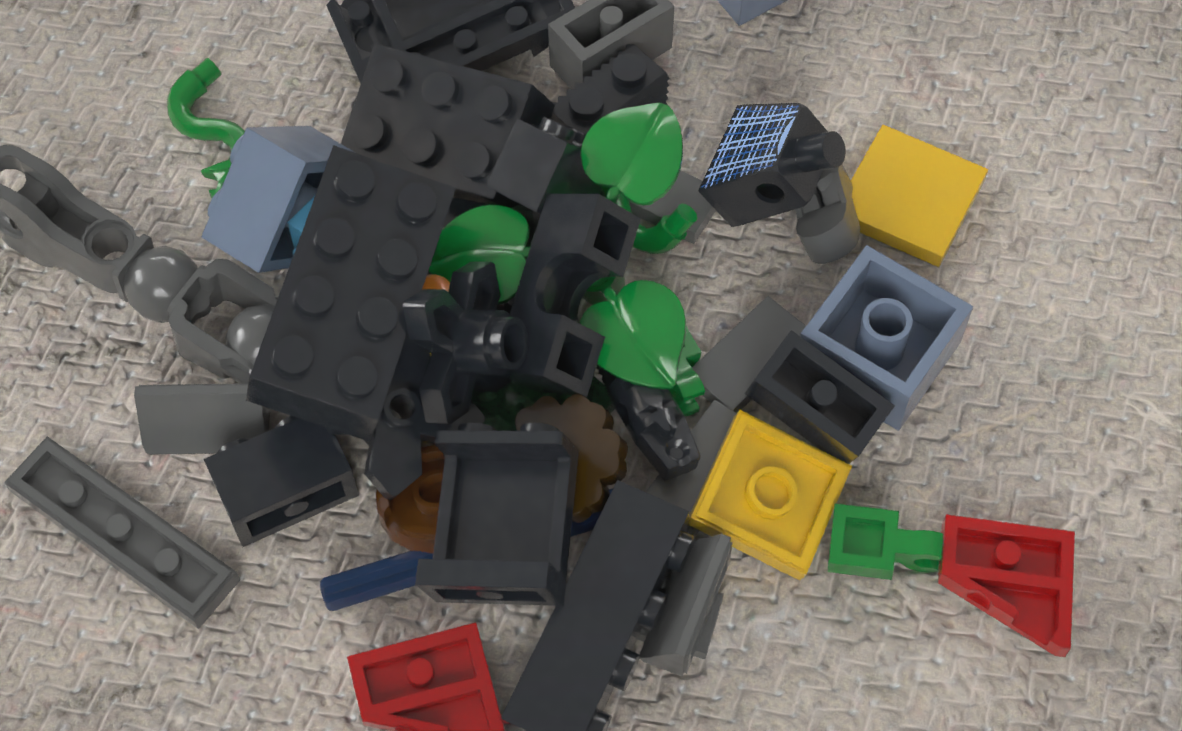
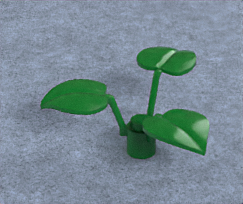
(643, 323)

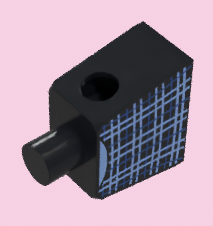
(769, 162)

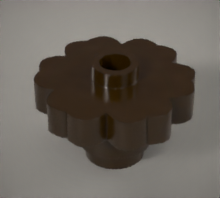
(599, 448)

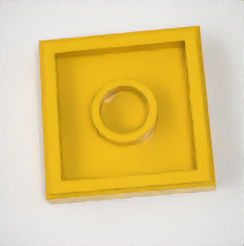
(914, 194)
(770, 494)

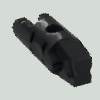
(654, 425)

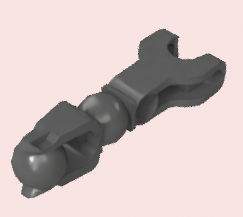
(159, 282)

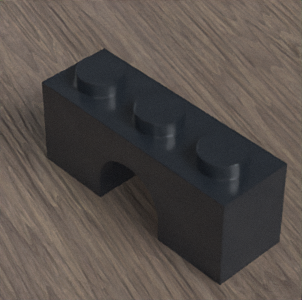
(571, 249)

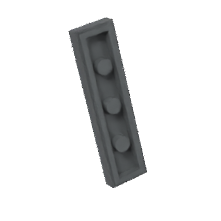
(123, 532)

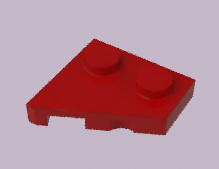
(1013, 575)
(427, 684)

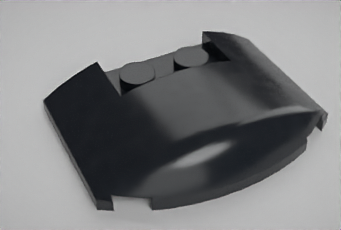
(452, 31)

